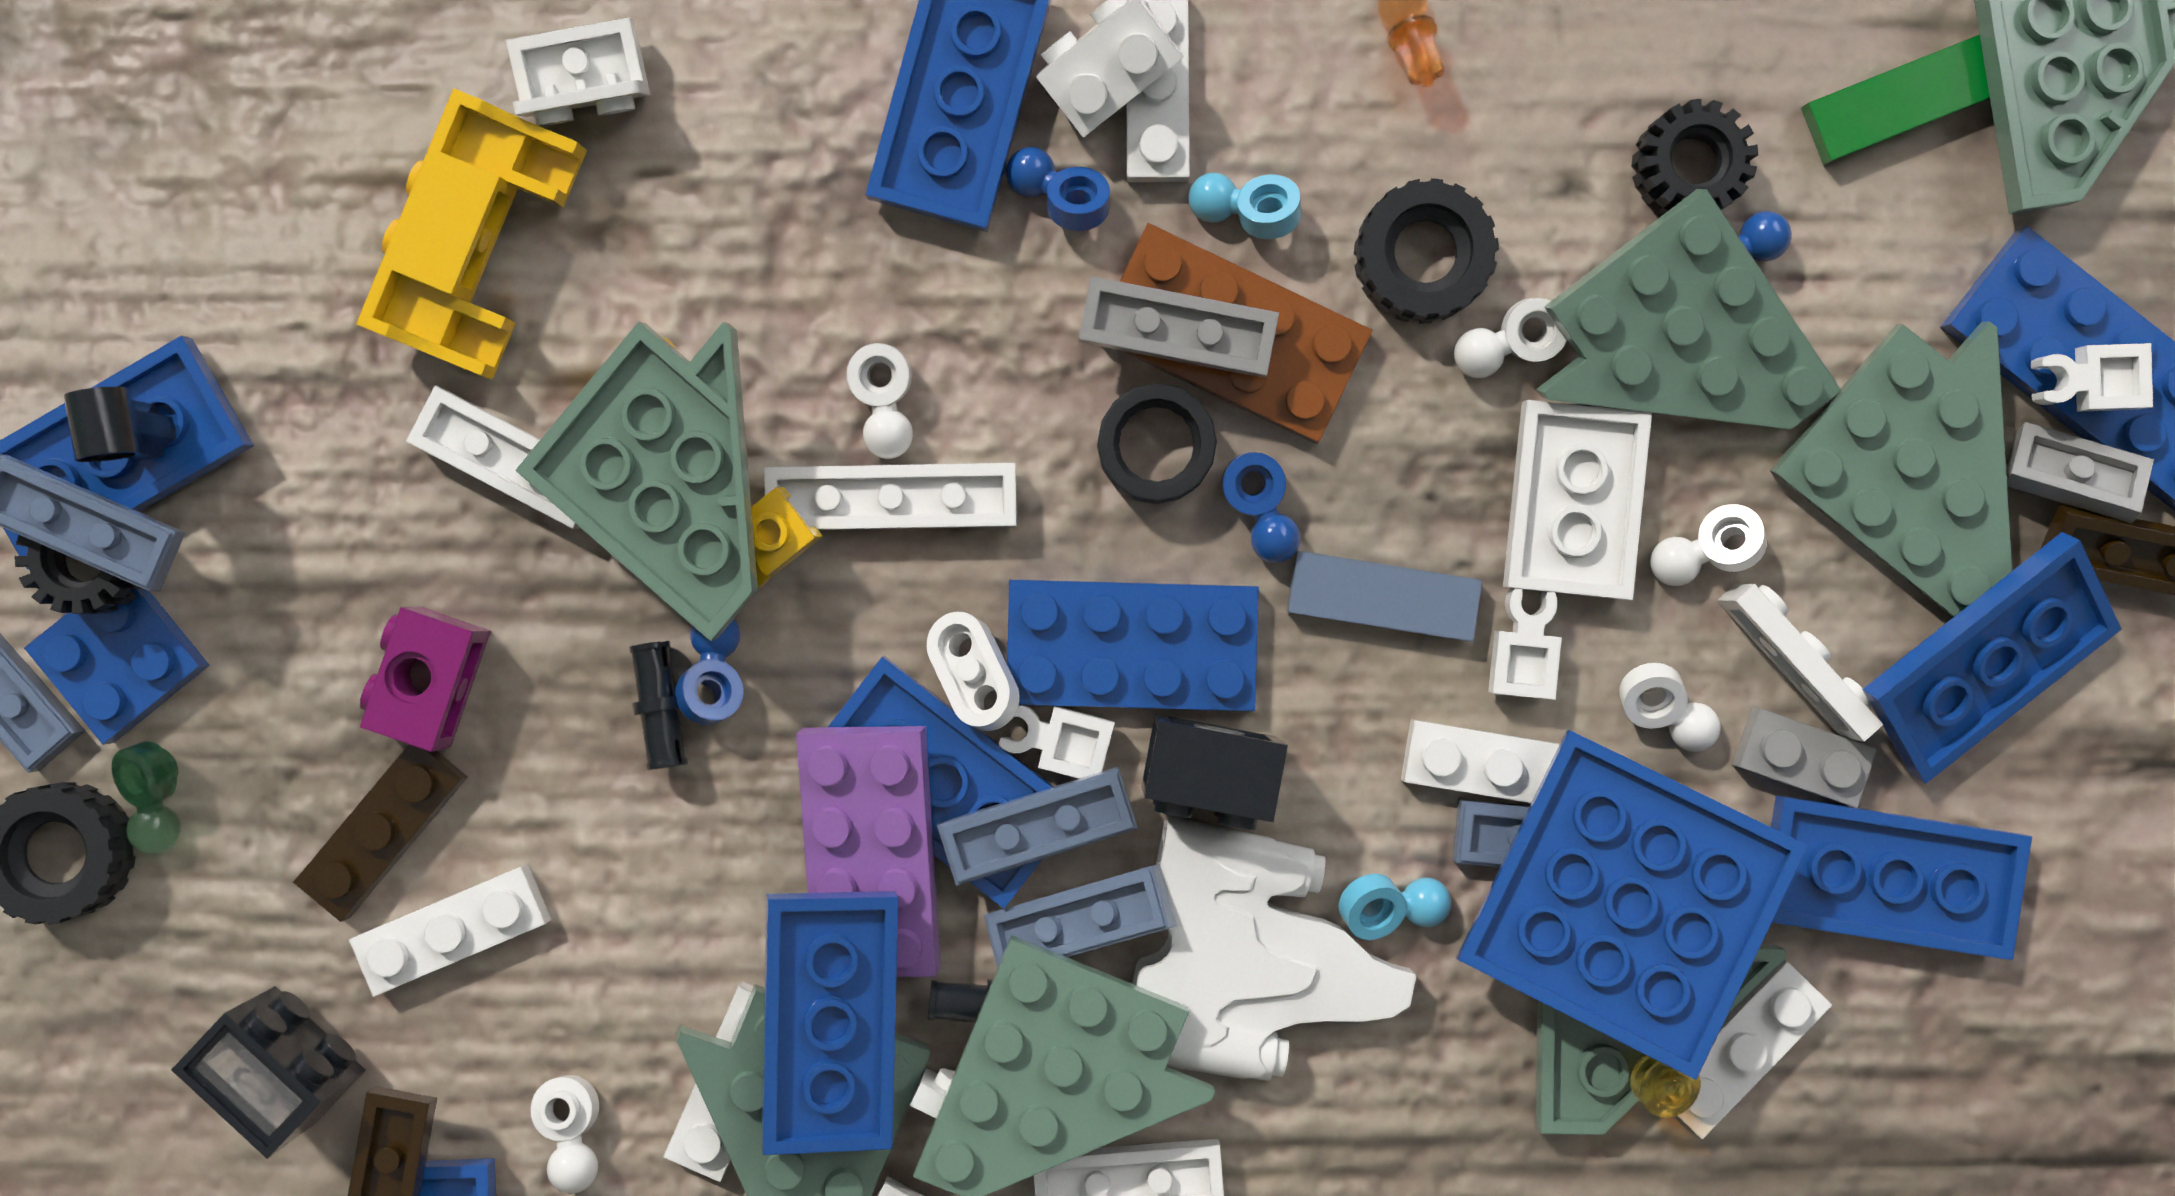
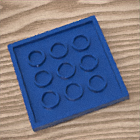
(1632, 903)

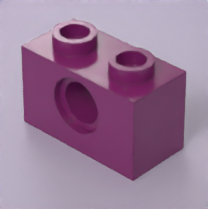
(453, 656)

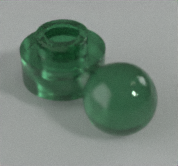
(145, 778)

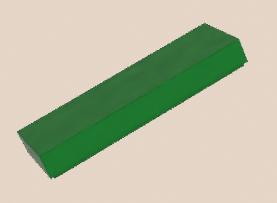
(1898, 100)

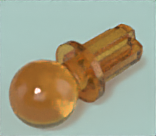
(1413, 37)

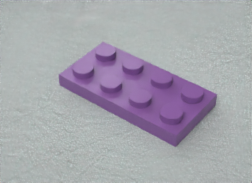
(873, 827)

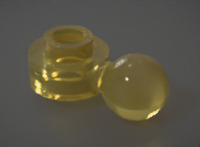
(1650, 1085)

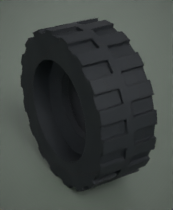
(1433, 203)
(106, 845)

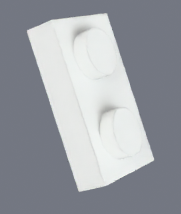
(1108, 63)
(578, 70)

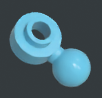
(1266, 205)
(1376, 907)

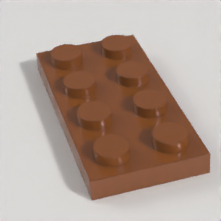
(1311, 345)

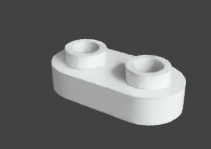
(973, 675)

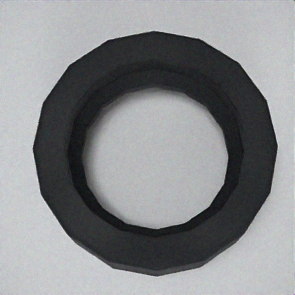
(1164, 397)

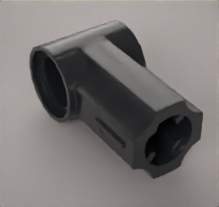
(114, 427)

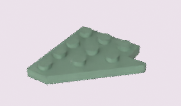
(1916, 464)
(1054, 1073)

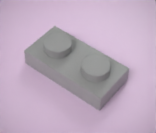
(2079, 472)
(1804, 756)

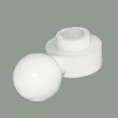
(1483, 351)
(886, 430)
(1679, 560)
(1690, 724)
(572, 1164)

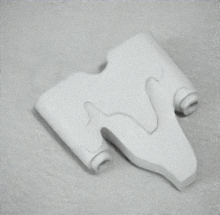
(1252, 963)

